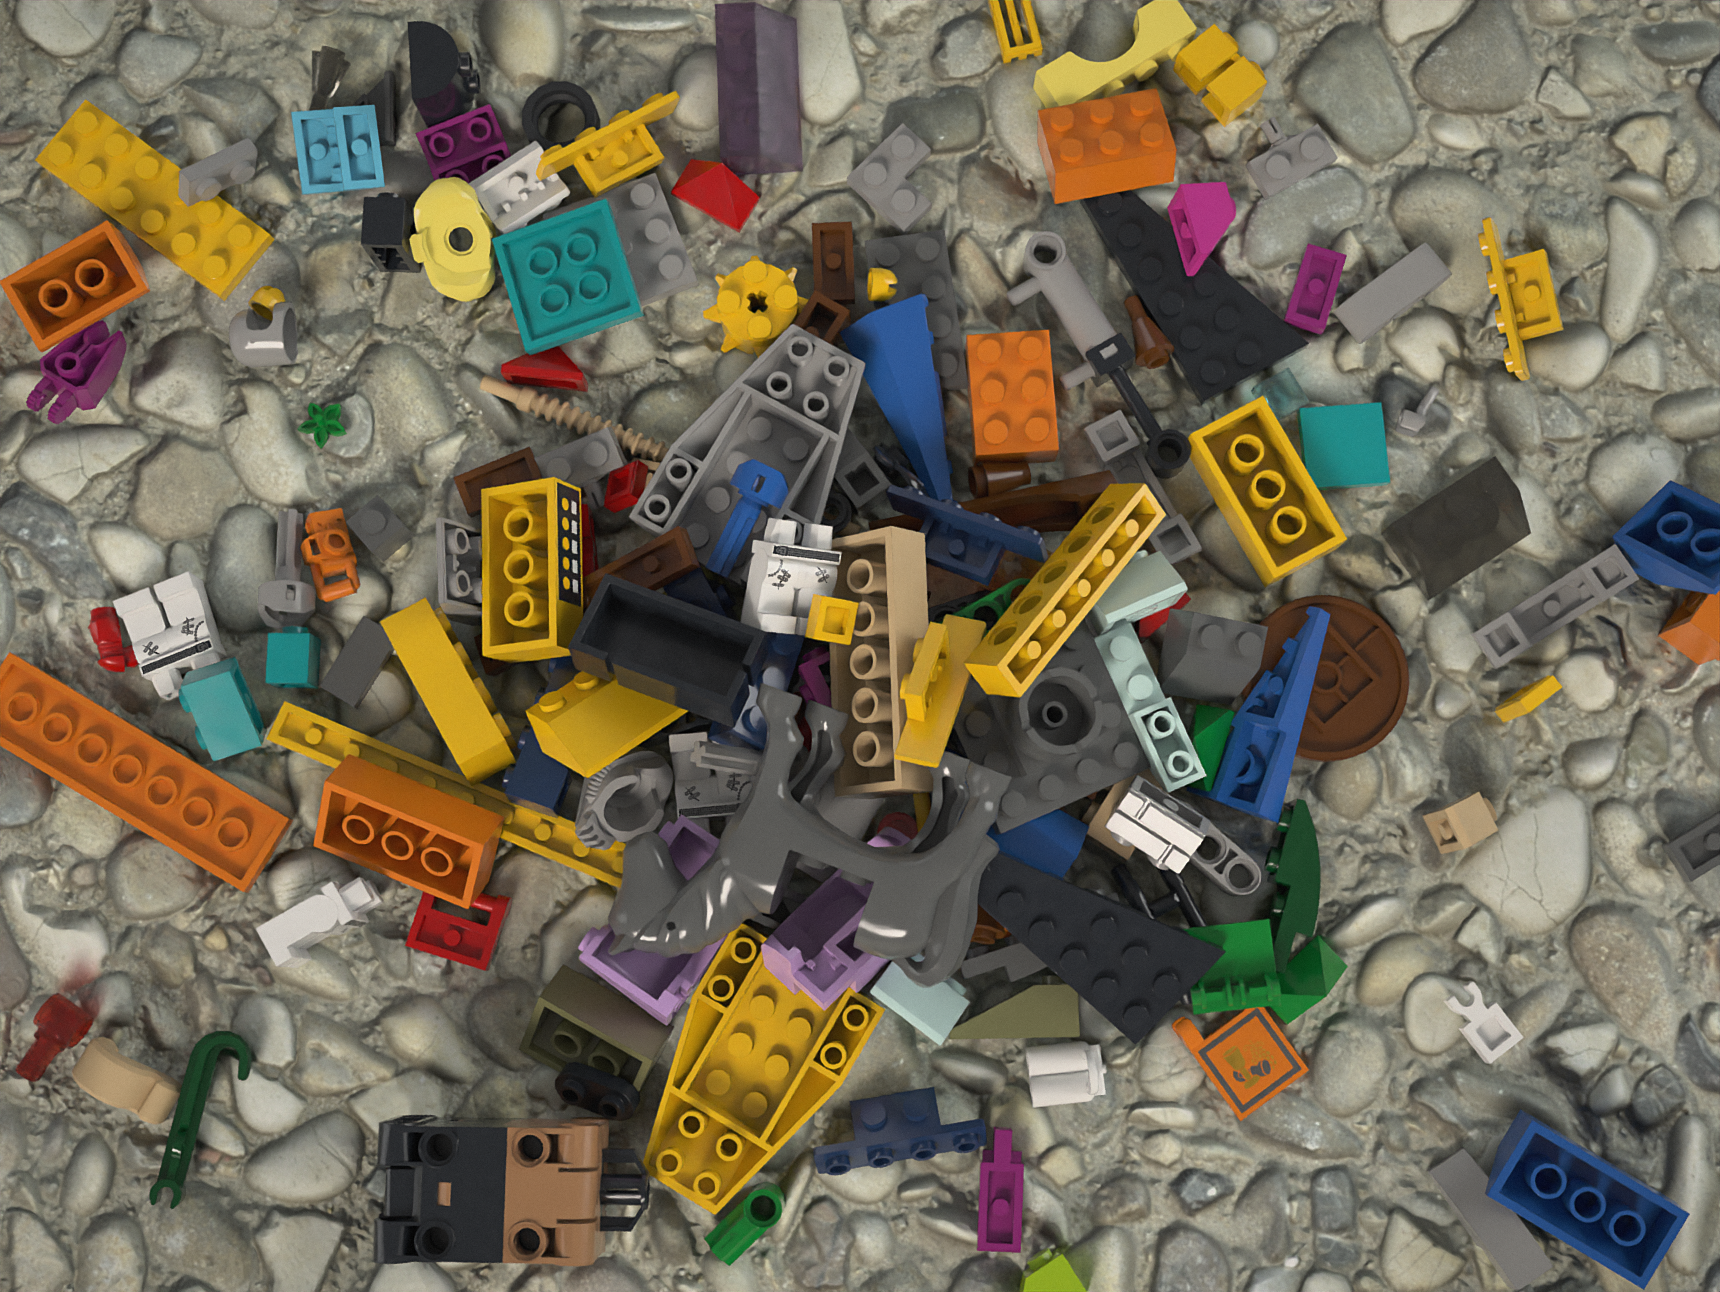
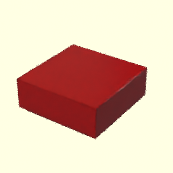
(625, 486)

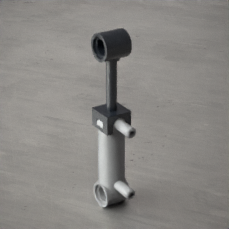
(1104, 351)

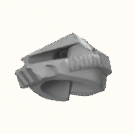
(623, 799)

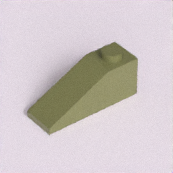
(1030, 1013)

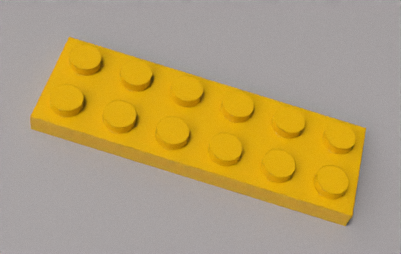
(141, 194)

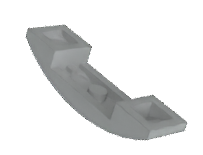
(1119, 452)
(1555, 606)

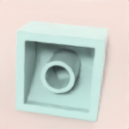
(1138, 591)
(928, 1009)

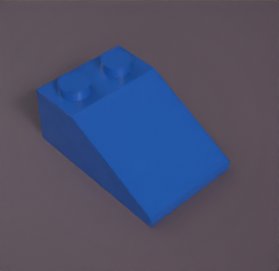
(1675, 540)

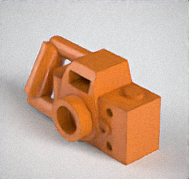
(332, 554)

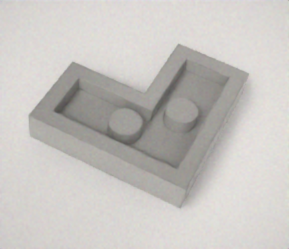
(884, 183)

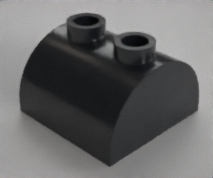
(440, 74)

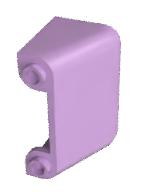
(650, 979)

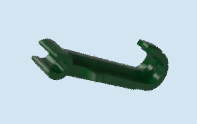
(191, 1109)

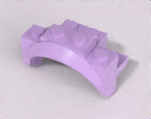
(816, 941)

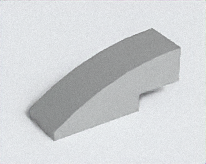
(1489, 1223)

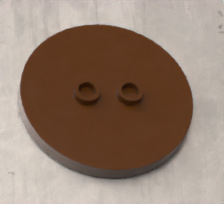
(1357, 682)

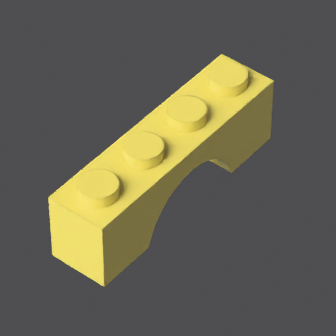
(1159, 34)

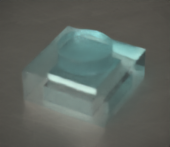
(1282, 394)

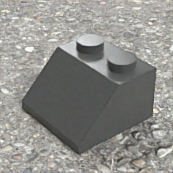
(1209, 656)

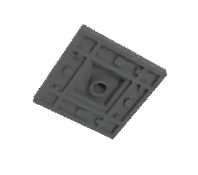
(1056, 738)

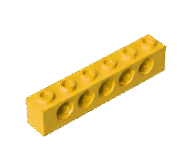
(1064, 589)

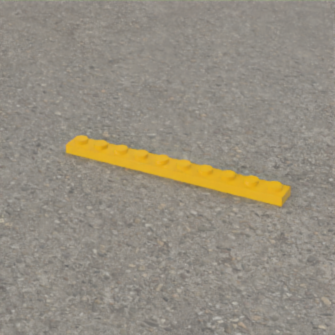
(531, 830)

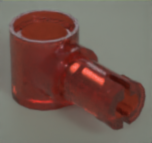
(60, 1027)

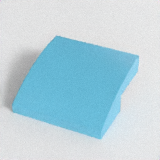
(338, 149)

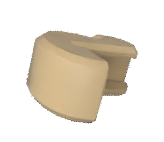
(125, 1082)

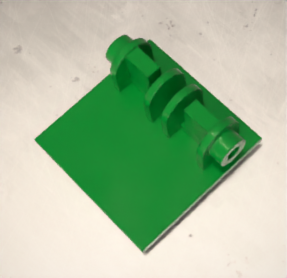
(1244, 974)

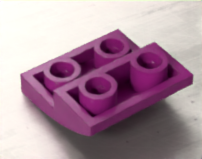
(464, 145)

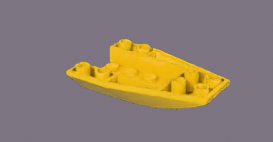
(748, 1072)

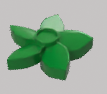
(323, 423)

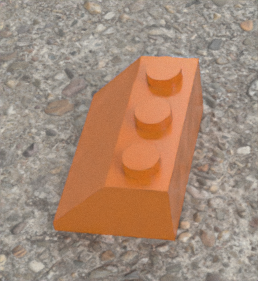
(76, 285)

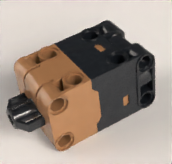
(501, 1190)

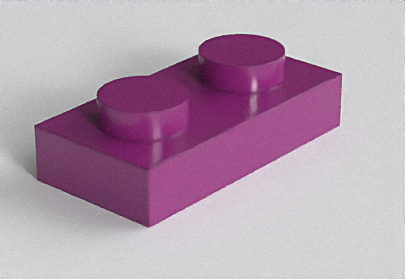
(1314, 288)

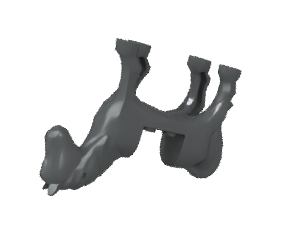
(920, 890)

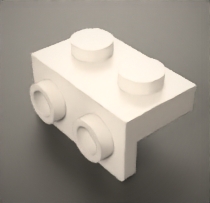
(514, 193)

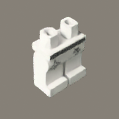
(788, 575)
(171, 631)
(699, 792)
(316, 918)

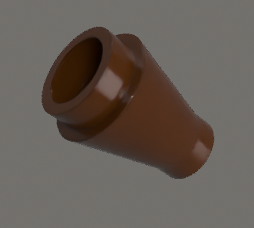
(997, 477)

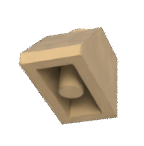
(1462, 823)

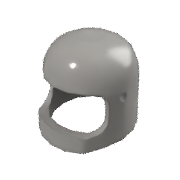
(265, 344)

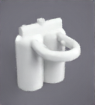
(1064, 1073)

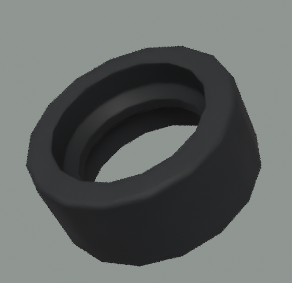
(550, 95)

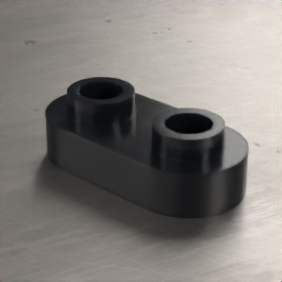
(597, 1091)

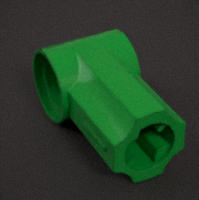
(744, 1224)

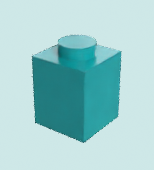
(293, 659)

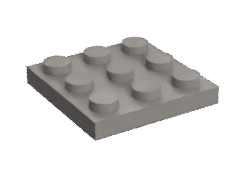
(648, 238)

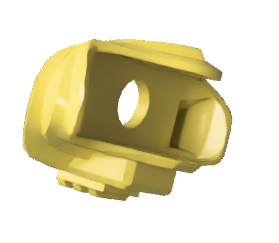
(440, 210)

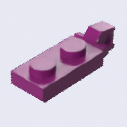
(1000, 1195)

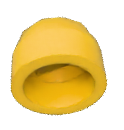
(878, 284)
(264, 300)

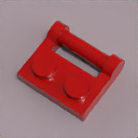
(456, 936)

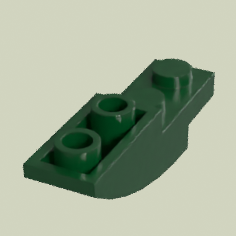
(1298, 870)

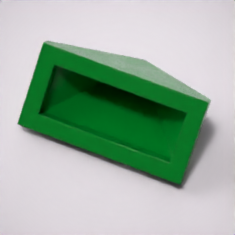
(1208, 736)
(1307, 979)

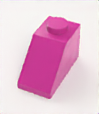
(1199, 220)

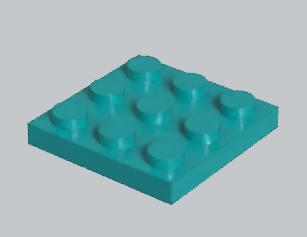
(567, 277)

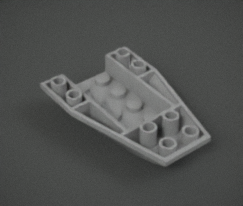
(781, 412)

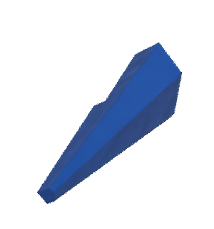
(902, 378)
(1044, 842)

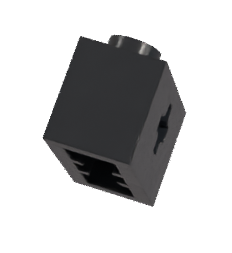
(386, 233)

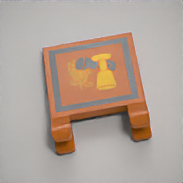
(1244, 1058)

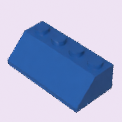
(1583, 1199)

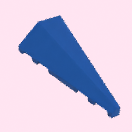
(1268, 729)

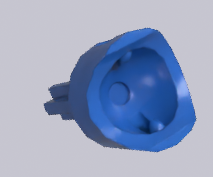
(746, 511)

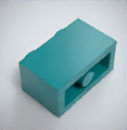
(222, 709)

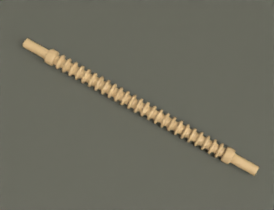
(528, 400)

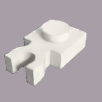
(1486, 1027)

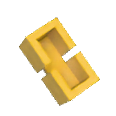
(1214, 64)

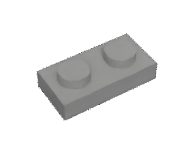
(217, 172)

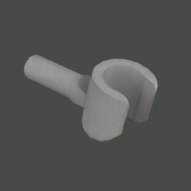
(1411, 422)

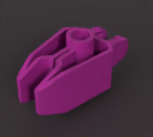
(78, 371)

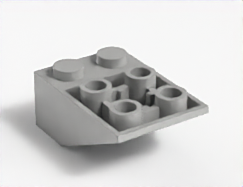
(459, 571)

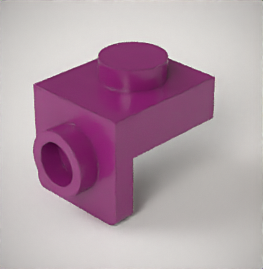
(814, 685)

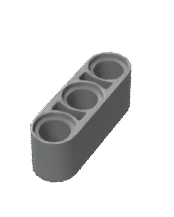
(1392, 293)
(1226, 857)

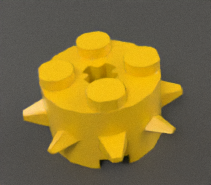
(750, 287)

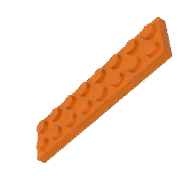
(136, 775)

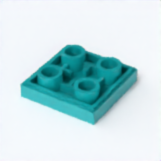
(1344, 445)

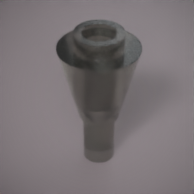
(327, 74)

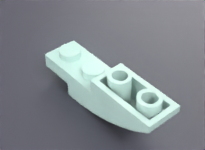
(1151, 715)

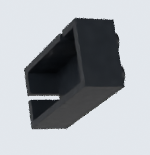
(669, 650)

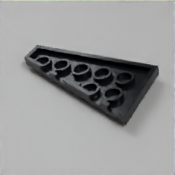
(1209, 318)
(1100, 947)

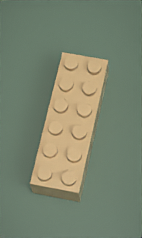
(889, 580)

